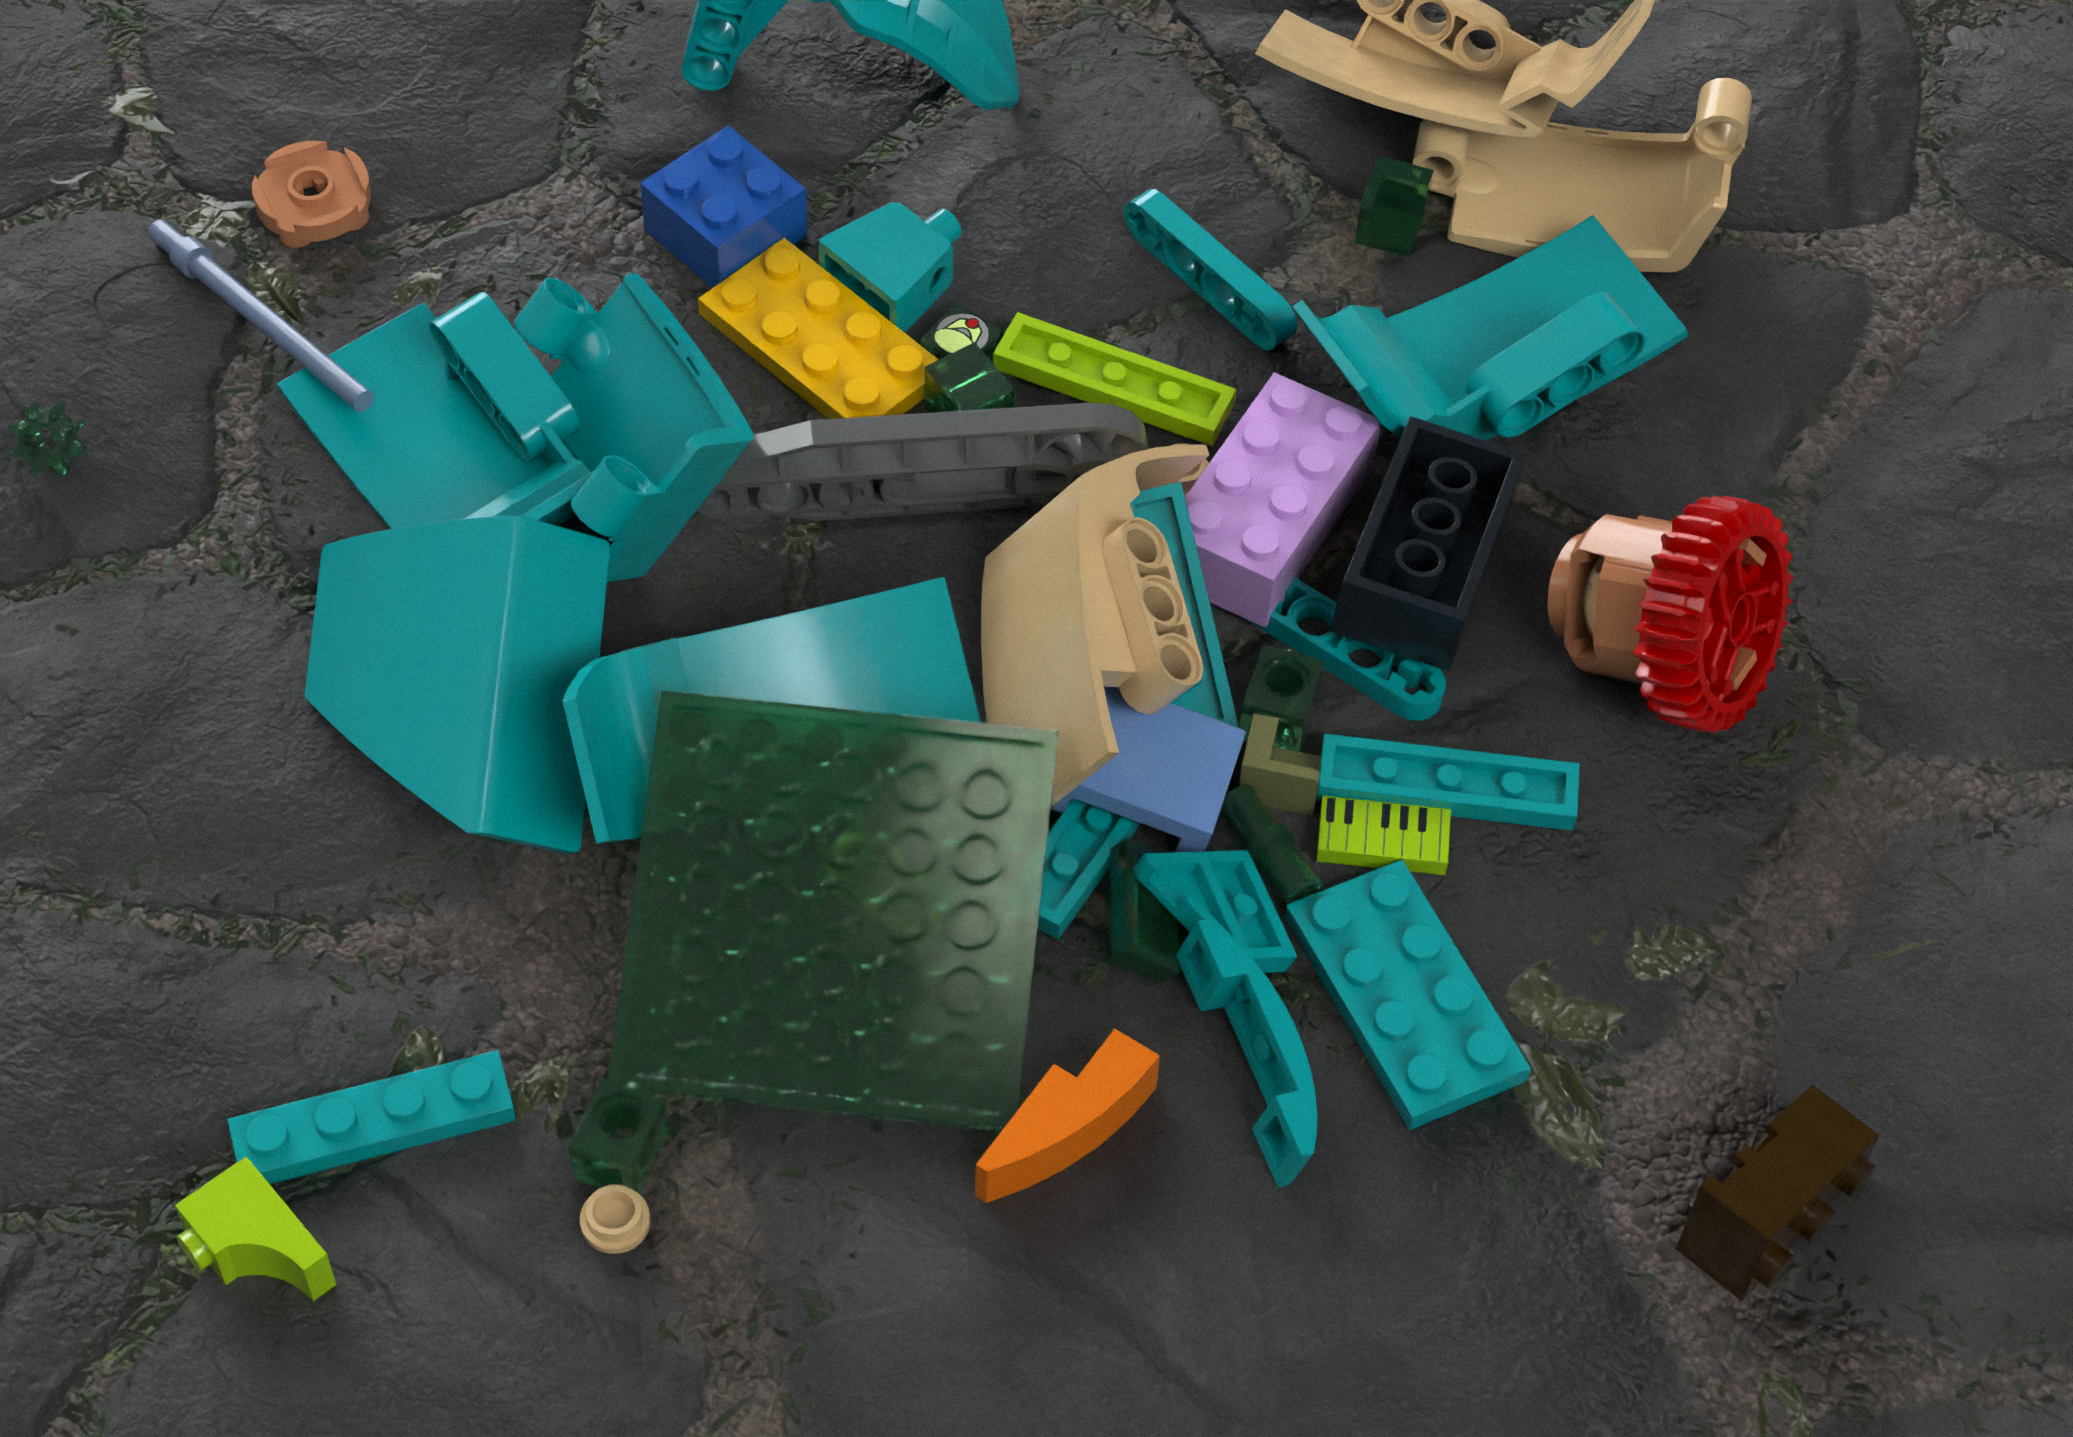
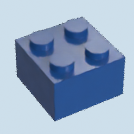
(722, 206)

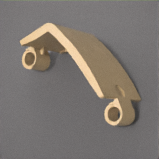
(1646, 189)

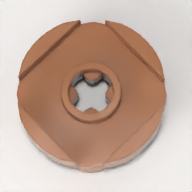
(315, 218)

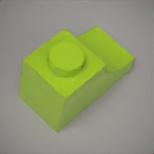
(249, 1230)

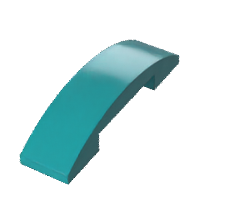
(1227, 977)

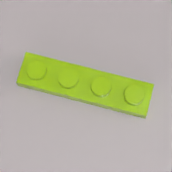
(1116, 377)

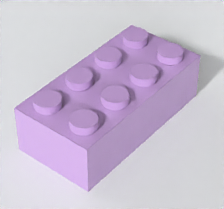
(1277, 493)

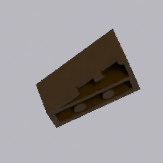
(1777, 1193)

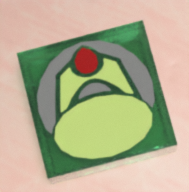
(959, 329)

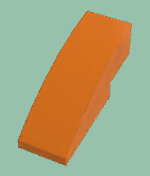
(1068, 1117)

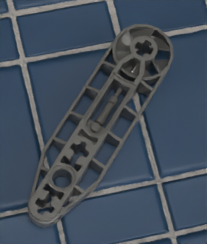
(923, 462)

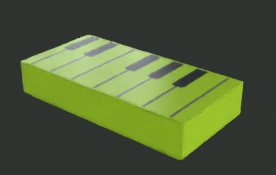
(1383, 833)

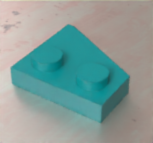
(1226, 891)

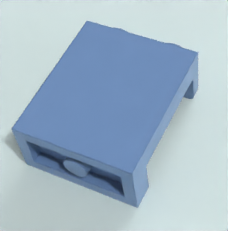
(1167, 771)

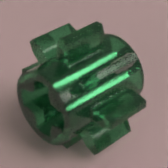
(31, 441)

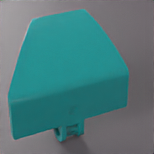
(453, 664)

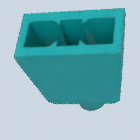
(894, 260)

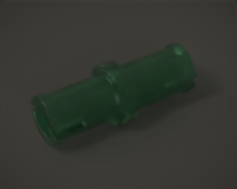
(1269, 844)

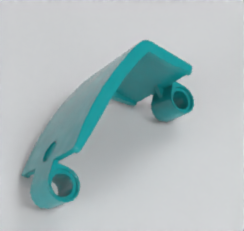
(648, 413)

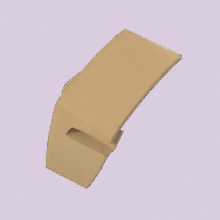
(1438, 72)
(1084, 606)

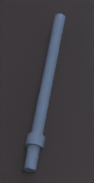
(197, 262)

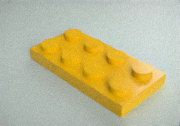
(818, 336)

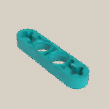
(1210, 269)
(1335, 649)

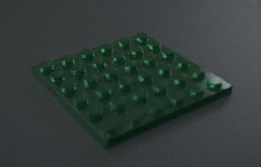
(836, 910)

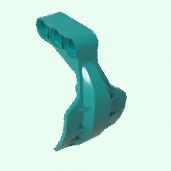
(957, 38)

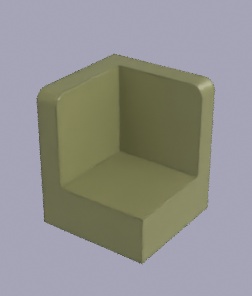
(1279, 775)

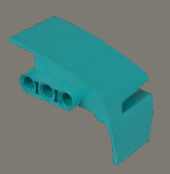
(1507, 343)
(455, 420)
(863, 654)

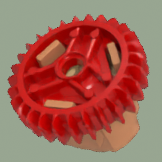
(1678, 606)

